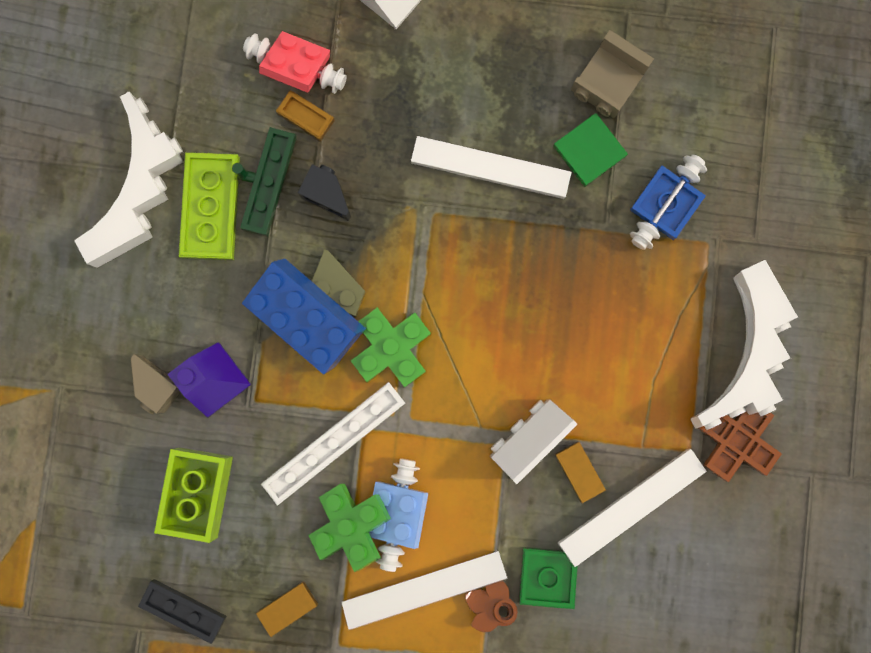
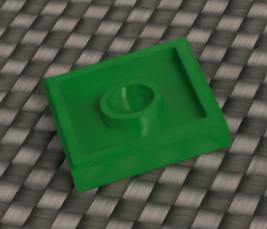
(590, 150)
(547, 579)

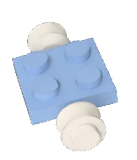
(406, 513)

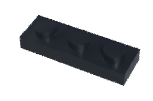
(182, 611)

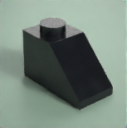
(324, 190)

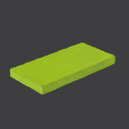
(209, 206)

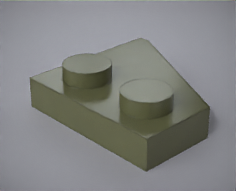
(338, 284)

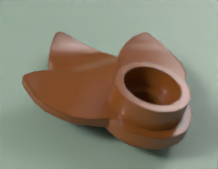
(487, 604)

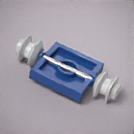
(668, 202)

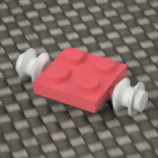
(294, 62)

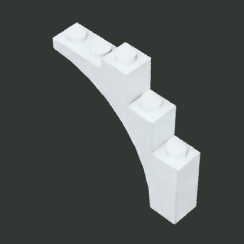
(143, 189)
(766, 315)

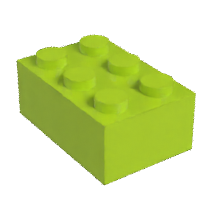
(193, 494)

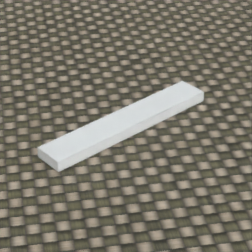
(491, 167)
(333, 443)
(631, 507)
(424, 590)

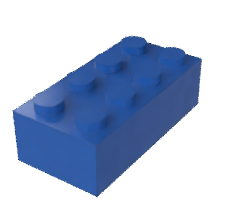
(303, 315)

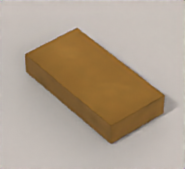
(305, 115)
(580, 472)
(287, 609)

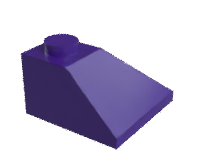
(209, 379)

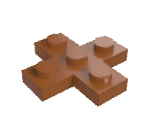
(739, 442)

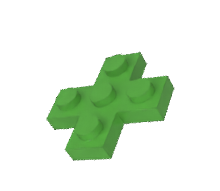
(391, 347)
(349, 527)

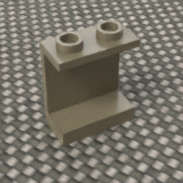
(611, 75)

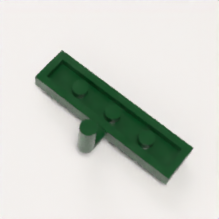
(266, 181)

